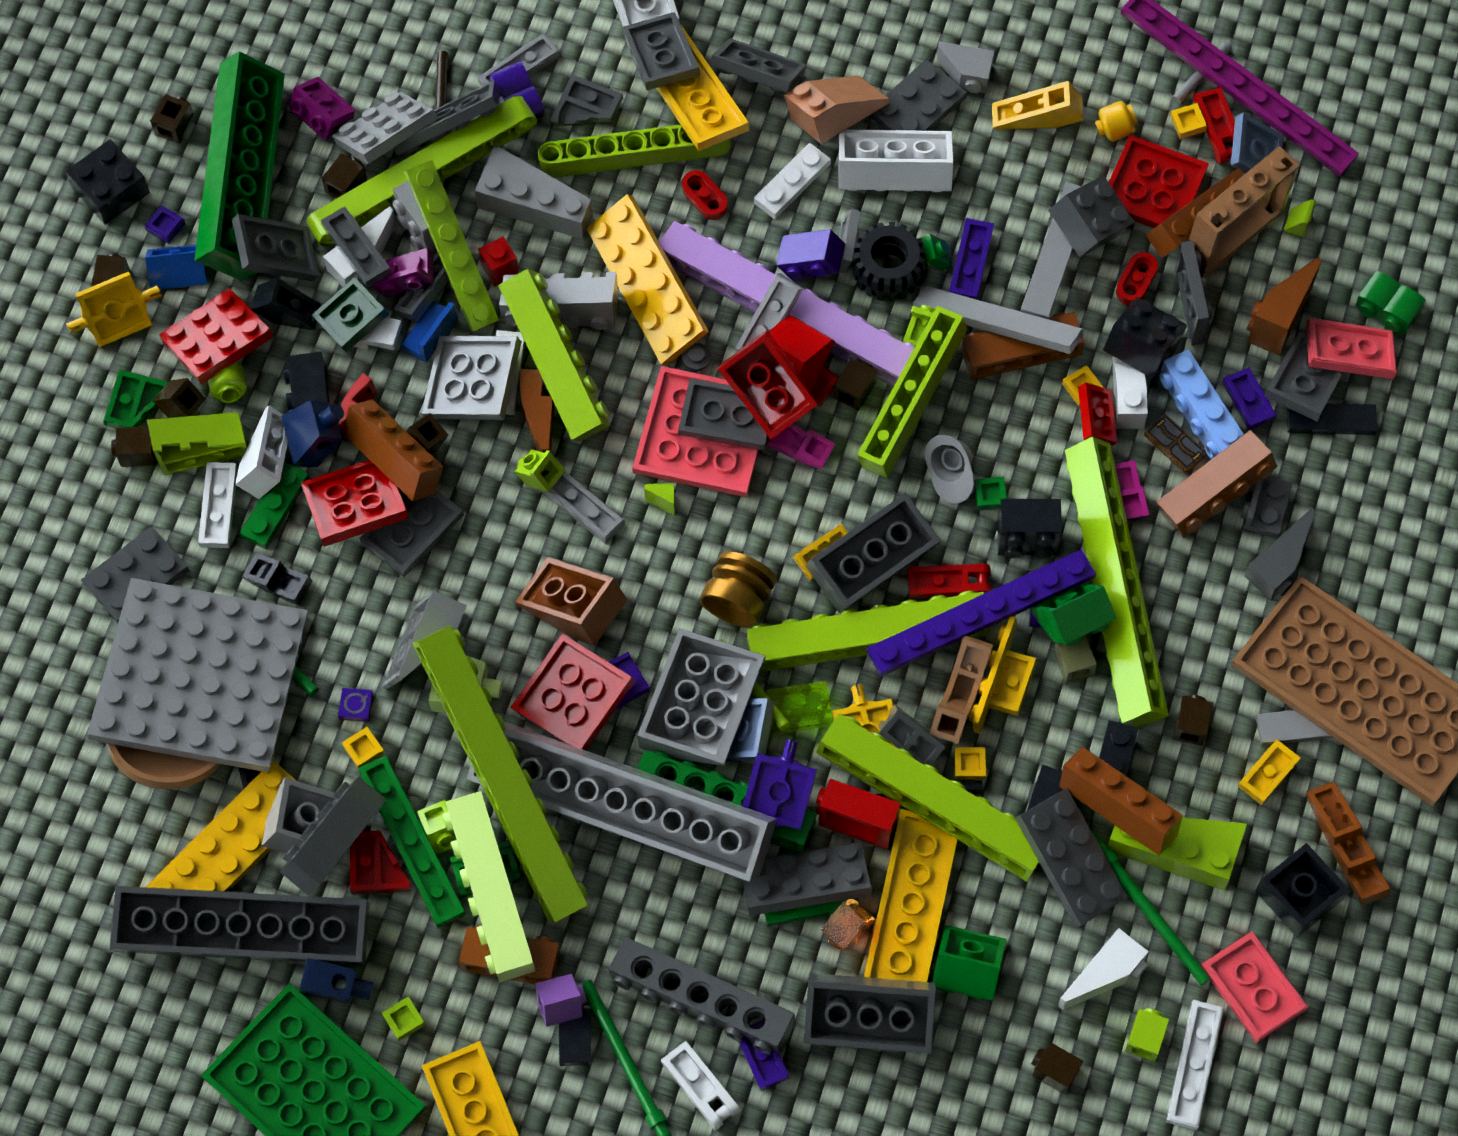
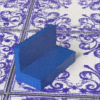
(174, 267)
(434, 323)

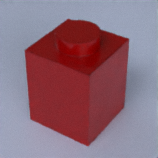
(498, 260)

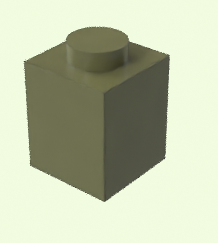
(1075, 661)

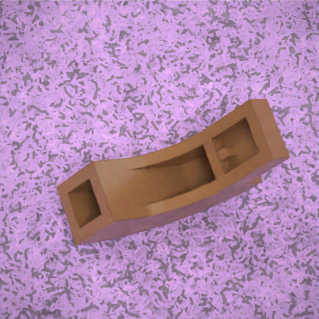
(962, 690)

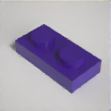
(1249, 398)
(767, 1069)

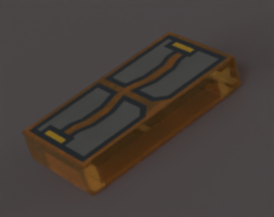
(1175, 443)

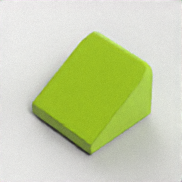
(1300, 218)
(661, 496)

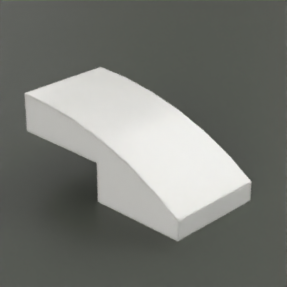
(383, 335)

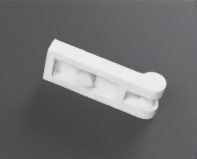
(699, 1084)

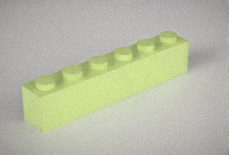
(490, 887)

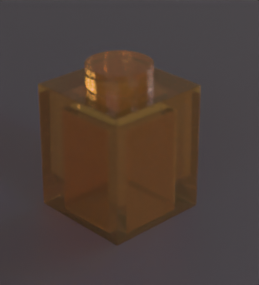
(847, 925)

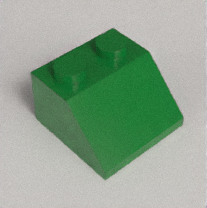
(1075, 614)
(968, 963)

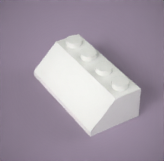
(895, 160)

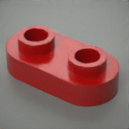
(706, 196)
(1135, 280)

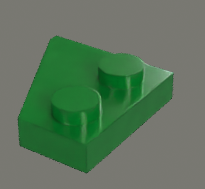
(131, 399)

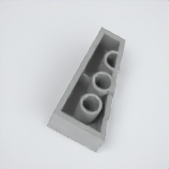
(530, 195)

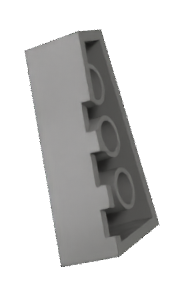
(581, 301)

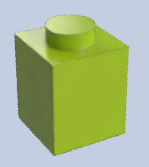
(1147, 1034)

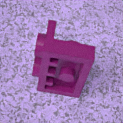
(320, 107)
(407, 273)

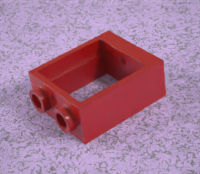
(857, 813)

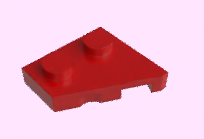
(375, 866)

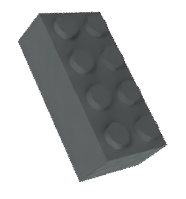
(872, 553)
(869, 1013)

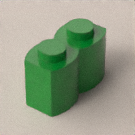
(1390, 302)

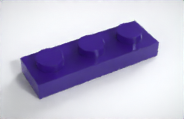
(971, 258)

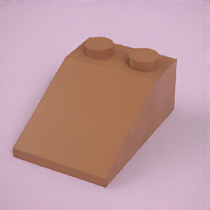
(832, 105)

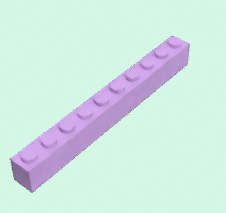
(748, 282)

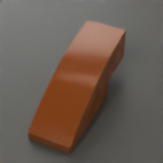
(537, 409)

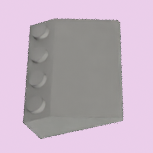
(428, 616)
(700, 699)

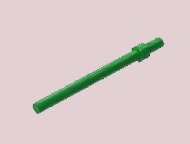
(1153, 915)
(655, 1116)

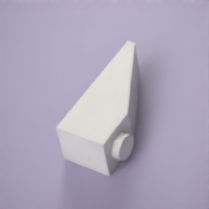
(378, 232)
(1129, 396)
(264, 456)
(1108, 969)

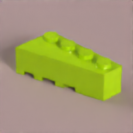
(1201, 851)

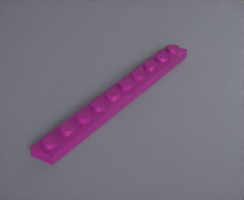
(1241, 84)

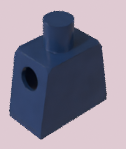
(312, 431)
(318, 981)

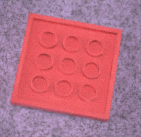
(684, 458)

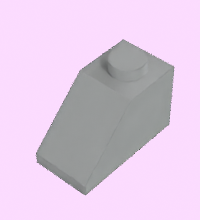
(966, 65)

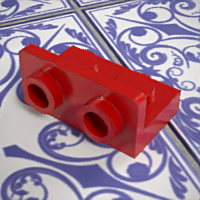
(1097, 413)

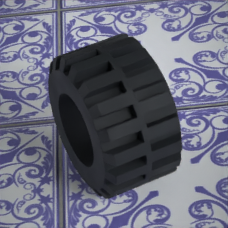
(889, 241)

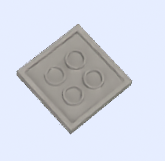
(384, 127)
(471, 377)

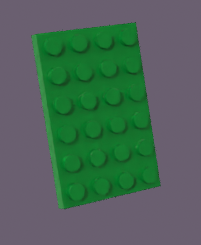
(308, 1078)

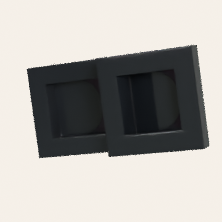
(277, 579)
(576, 1040)

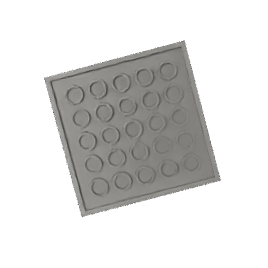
(198, 675)

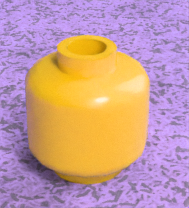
(1116, 121)

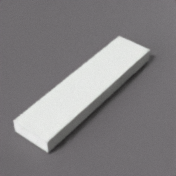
(1194, 1065)

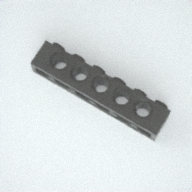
(635, 956)

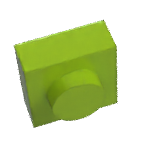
(403, 1019)

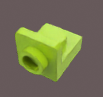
(435, 827)

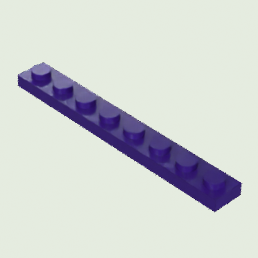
(981, 613)

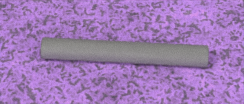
(1196, 79)

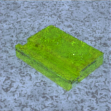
(803, 706)

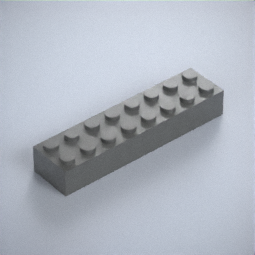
(239, 925)

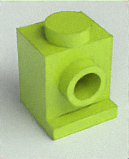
(533, 464)

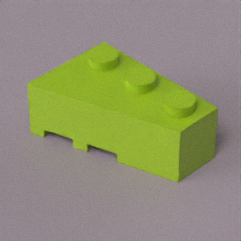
(195, 440)

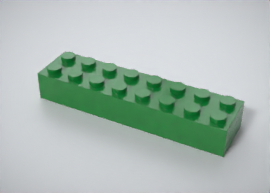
(238, 158)

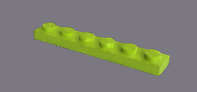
(451, 245)

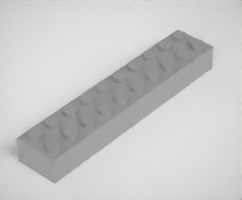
(643, 805)

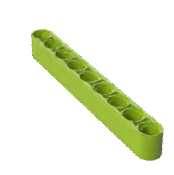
(448, 155)

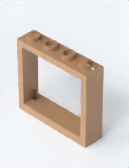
(1243, 210)

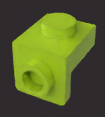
(917, 324)

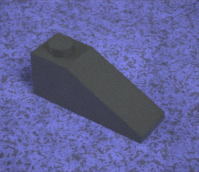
(1276, 565)

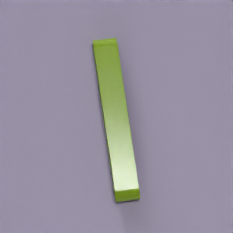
(621, 153)

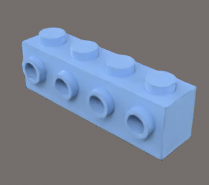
(1199, 403)

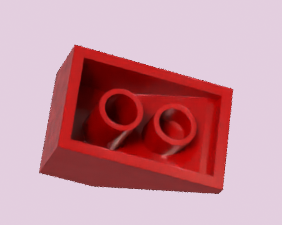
(768, 384)

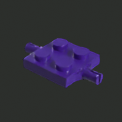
(781, 787)

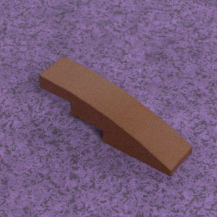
(1347, 843)

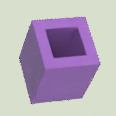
(560, 999)

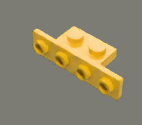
(1007, 679)

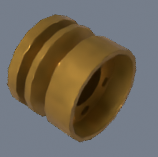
(738, 589)

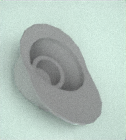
(950, 468)

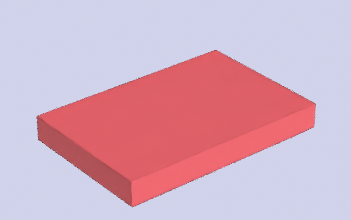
(1351, 348)
(1254, 987)

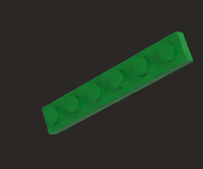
(413, 843)

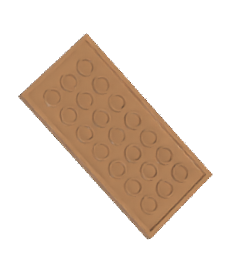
(1358, 688)

